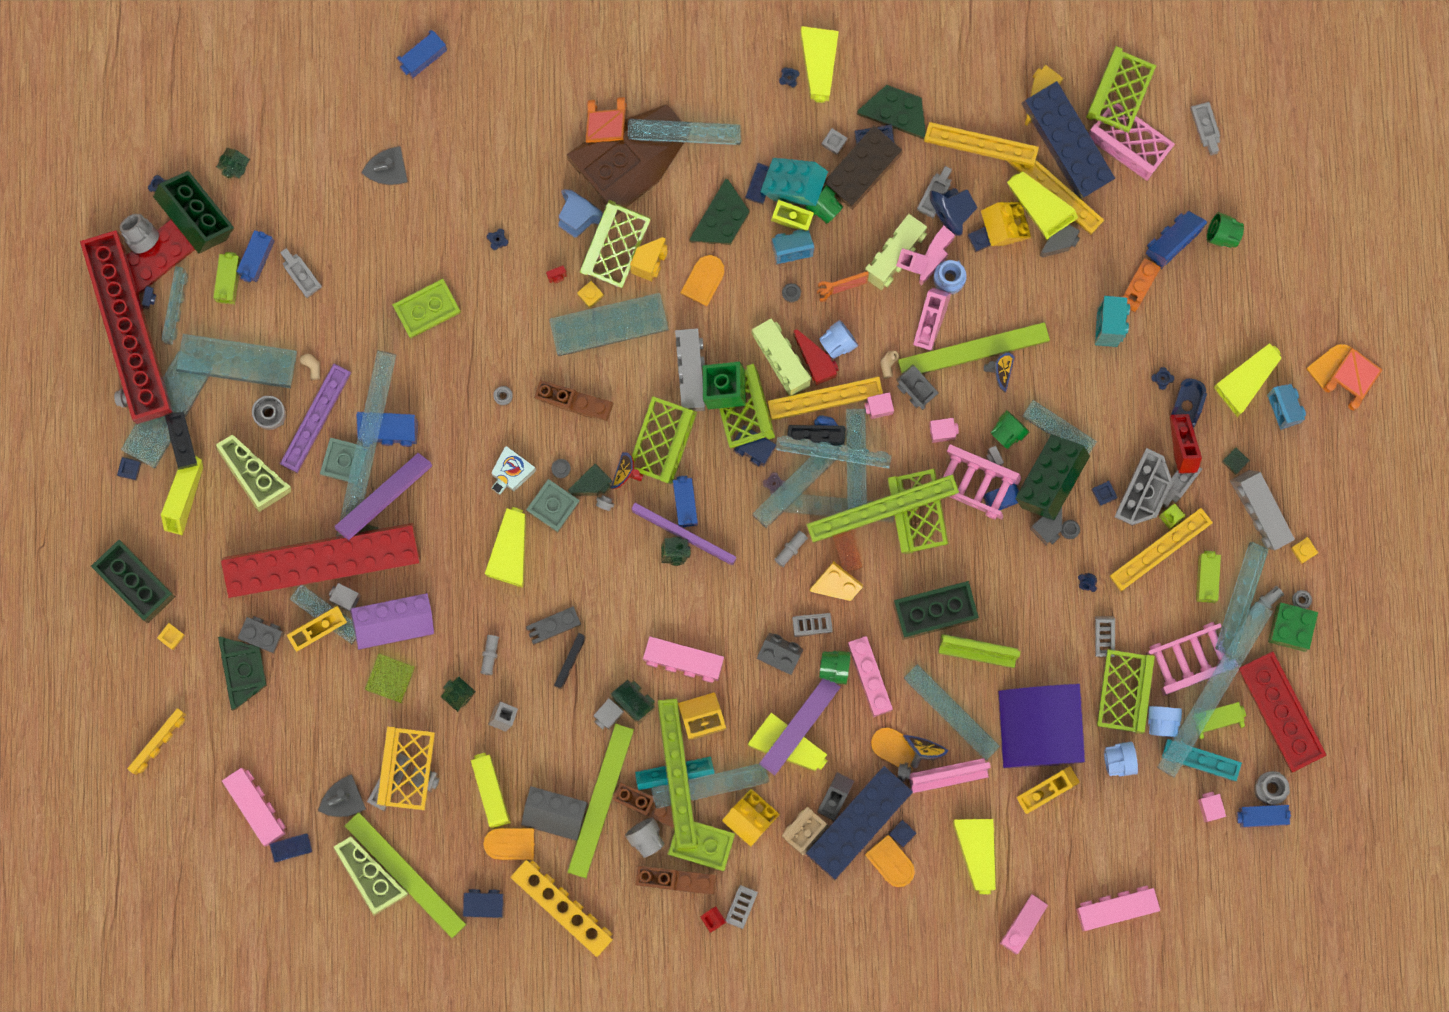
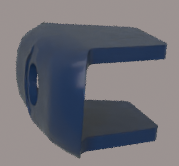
(953, 208)
(1192, 391)

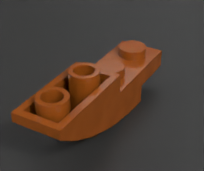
(573, 401)
(643, 804)
(676, 880)

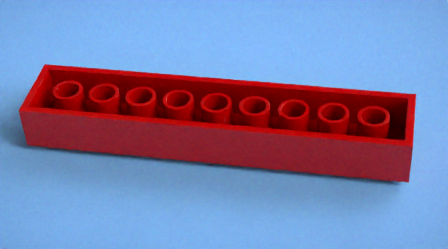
(126, 327)
(320, 560)

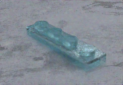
(173, 313)
(1057, 426)
(316, 606)

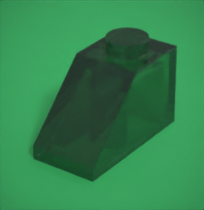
(591, 483)

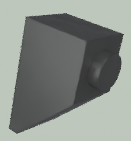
(1061, 241)
(1047, 529)
(835, 796)

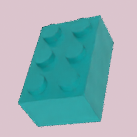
(794, 181)
(1111, 321)

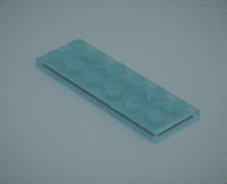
(608, 324)
(236, 361)
(151, 438)

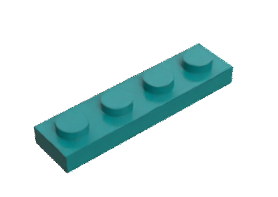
(1210, 763)
(658, 776)

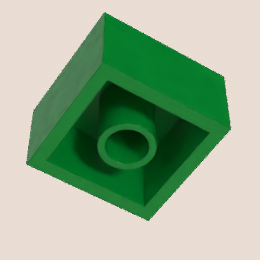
(724, 385)
(1293, 627)

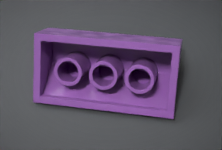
(392, 621)

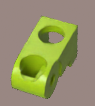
(1172, 516)

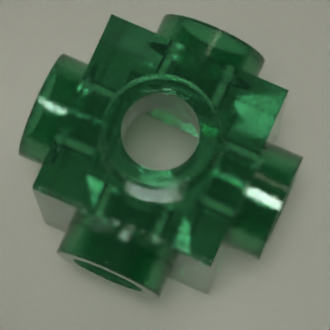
(232, 163)
(675, 551)
(457, 693)

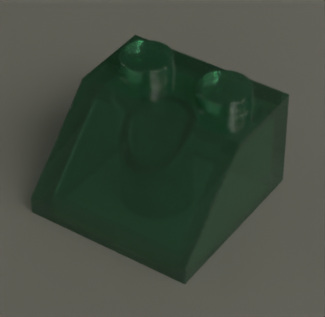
(633, 701)

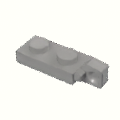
(1206, 127)
(940, 184)
(300, 273)
(1180, 484)

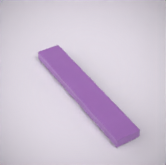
(315, 418)
(383, 496)
(684, 534)
(799, 726)

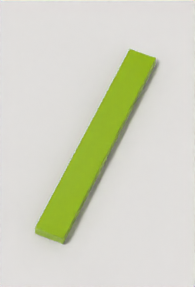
(977, 349)
(882, 508)
(677, 774)
(600, 801)
(405, 875)

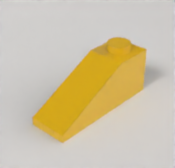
(1043, 78)
(316, 628)
(1048, 790)

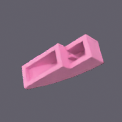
(936, 252)

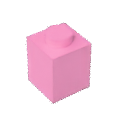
(912, 261)
(879, 406)
(943, 430)
(1211, 807)

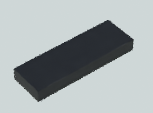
(818, 433)
(180, 440)
(570, 660)

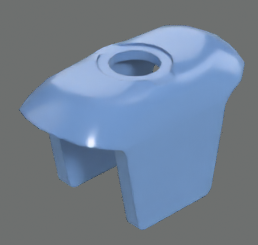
(577, 213)

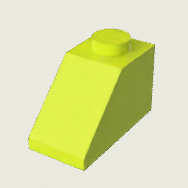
(792, 216)

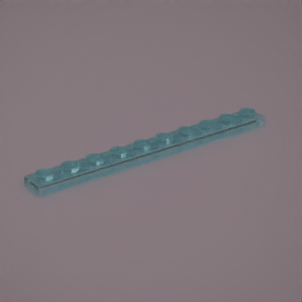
(369, 432)
(1214, 689)

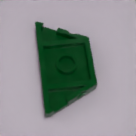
(897, 109)
(722, 217)
(242, 670)

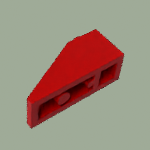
(817, 361)
(1185, 445)

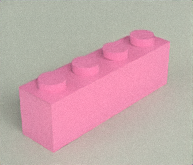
(684, 659)
(870, 676)
(253, 806)
(1118, 909)

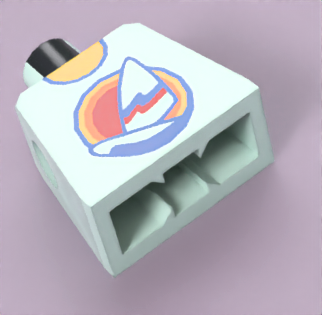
(511, 471)

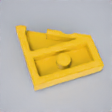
(837, 583)

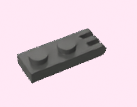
(554, 625)

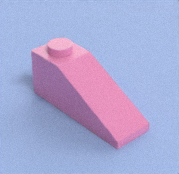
(931, 318)
(1023, 924)

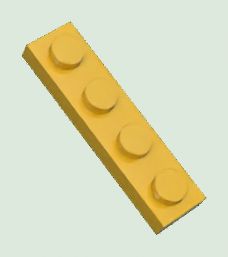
(162, 736)

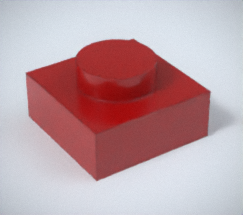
(556, 275)
(713, 919)

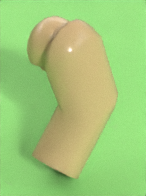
(886, 363)
(313, 364)

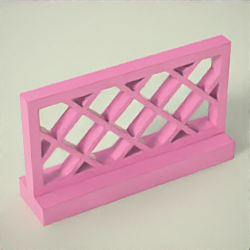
(1125, 154)
(949, 775)

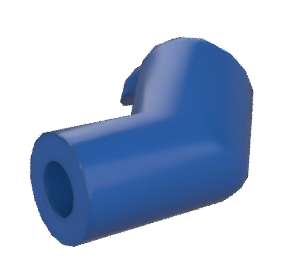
(825, 420)

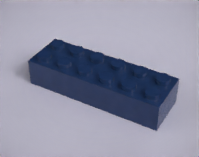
(1068, 140)
(859, 823)

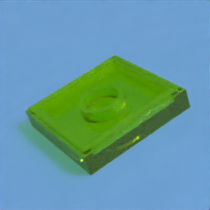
(390, 678)

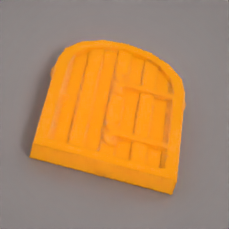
(704, 280)
(1327, 364)
(892, 747)
(510, 844)
(891, 862)

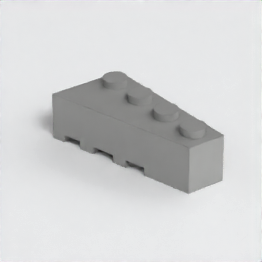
(689, 367)
(1262, 509)

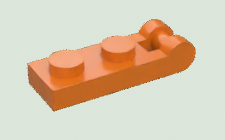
(1141, 283)

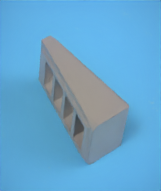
(1104, 619)
(797, 633)
(746, 891)

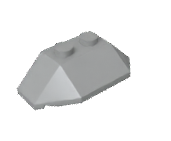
(1145, 490)

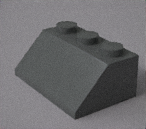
(554, 813)

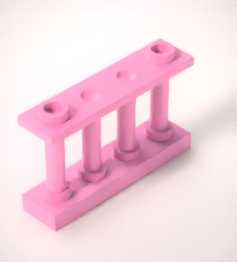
(991, 470)
(1188, 676)

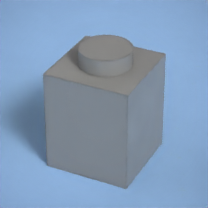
(344, 597)
(608, 714)
(502, 716)

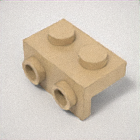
(805, 831)

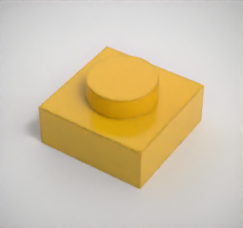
(590, 294)
(1304, 550)
(170, 636)

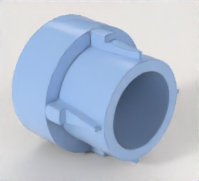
(954, 268)
(838, 340)
(1164, 721)
(1121, 759)

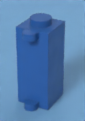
(422, 55)
(255, 256)
(685, 502)
(1263, 816)

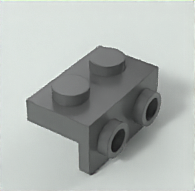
(916, 386)
(261, 635)
(780, 653)

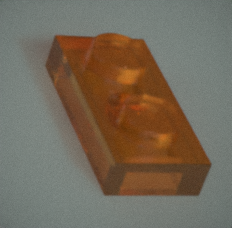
(847, 551)

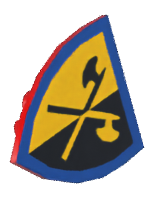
(625, 470)

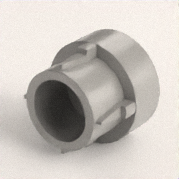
(139, 233)
(276, 419)
(1281, 784)
(645, 837)

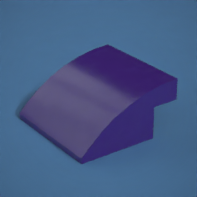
(1041, 726)

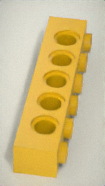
(522, 878)

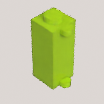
(227, 278)
(1208, 577)
(1224, 717)

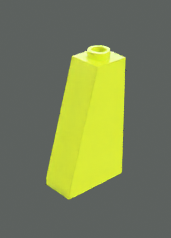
(819, 57)
(1043, 206)
(1246, 380)
(180, 498)
(508, 552)
(805, 753)
(490, 791)
(977, 847)

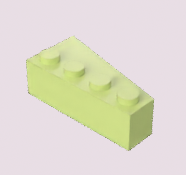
(884, 264)
(781, 357)
(255, 478)
(371, 880)

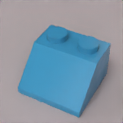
(792, 246)
(1286, 406)

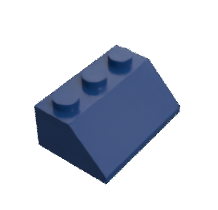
(1175, 238)
(395, 429)

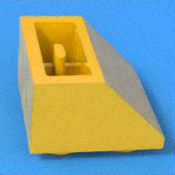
(1005, 223)
(648, 258)
(702, 716)
(750, 817)

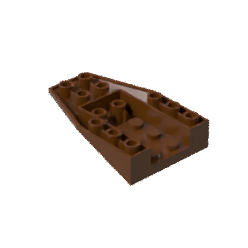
(626, 167)

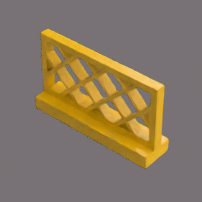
(389, 764)

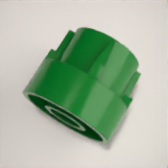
(827, 205)
(1224, 231)
(1009, 430)
(835, 666)

